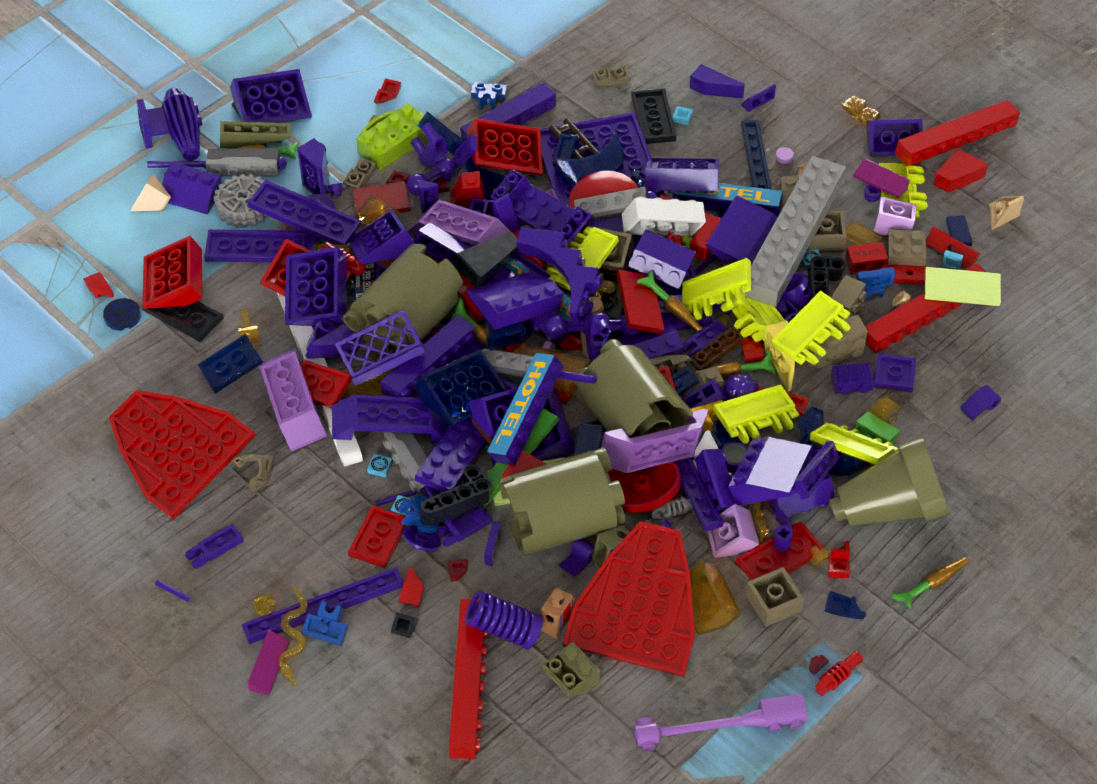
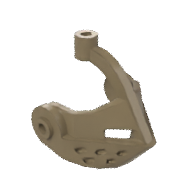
(265, 467)

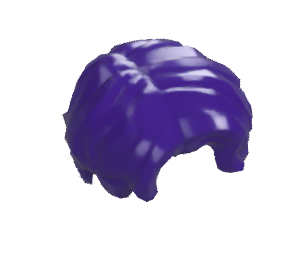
(739, 385)

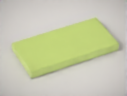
(962, 286)

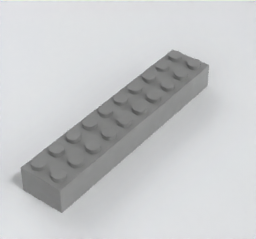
(794, 230)

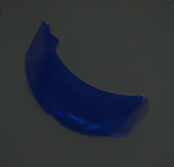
(608, 159)
(811, 421)

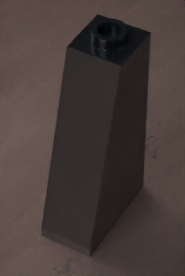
(487, 259)

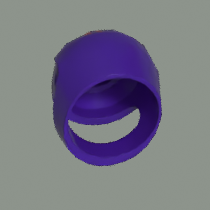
(798, 295)

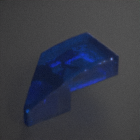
(843, 606)

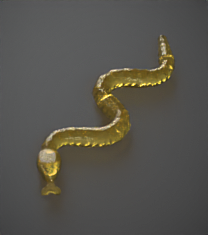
(285, 669)

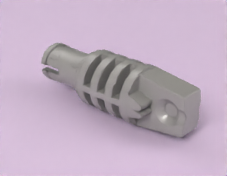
(672, 508)

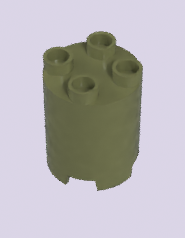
(411, 284)
(631, 392)
(563, 501)

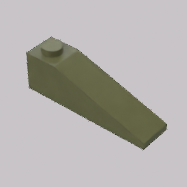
(241, 134)

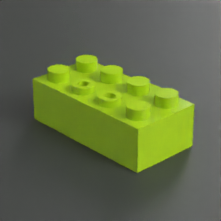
(390, 136)

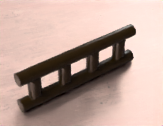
(588, 147)

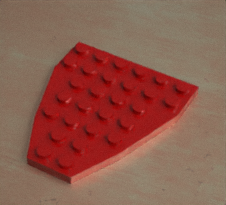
(175, 446)
(639, 603)

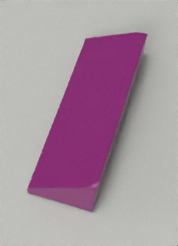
(882, 178)
(267, 663)

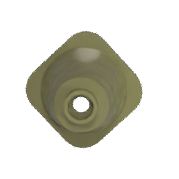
(893, 490)

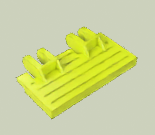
(915, 176)
(594, 248)
(712, 286)
(753, 317)
(810, 325)
(761, 408)
(853, 443)

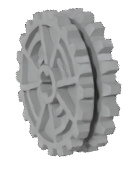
(233, 200)

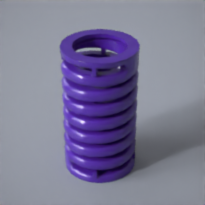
(503, 619)

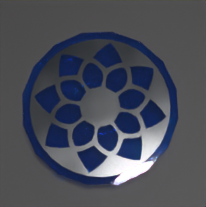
(122, 314)

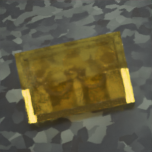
(711, 599)

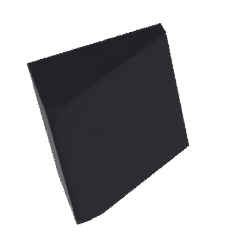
(404, 625)

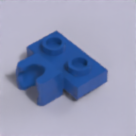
(488, 93)
(876, 280)
(412, 511)
(326, 625)

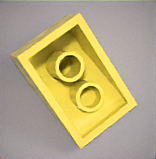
(781, 362)

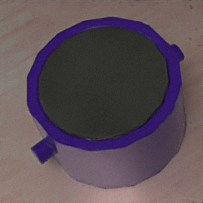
(734, 452)

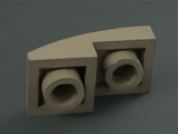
(611, 77)
(360, 174)
(675, 362)

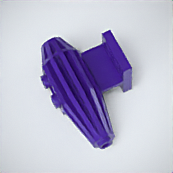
(175, 117)

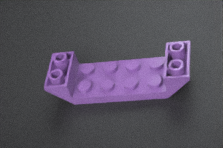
(460, 223)
(292, 400)
(655, 448)

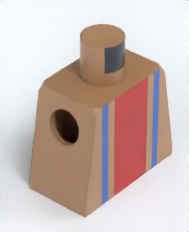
(559, 608)

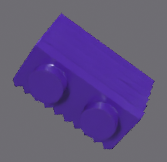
(852, 378)

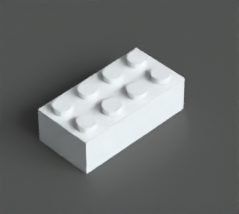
(663, 216)

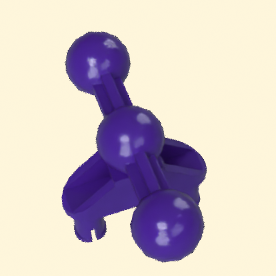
(433, 156)
(595, 327)

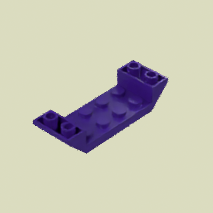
(539, 208)
(385, 415)

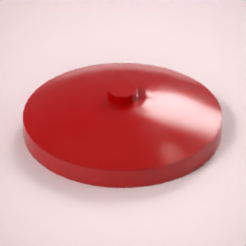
(600, 184)
(648, 487)

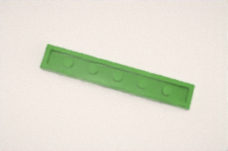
(543, 426)

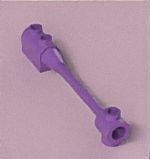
(770, 713)

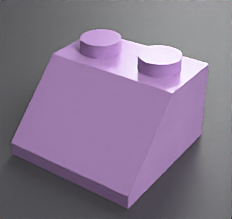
(894, 215)
(736, 535)

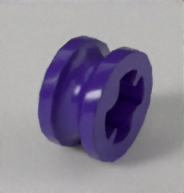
(872, 197)

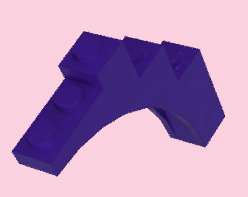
(554, 249)

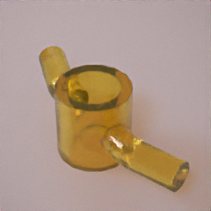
(248, 329)

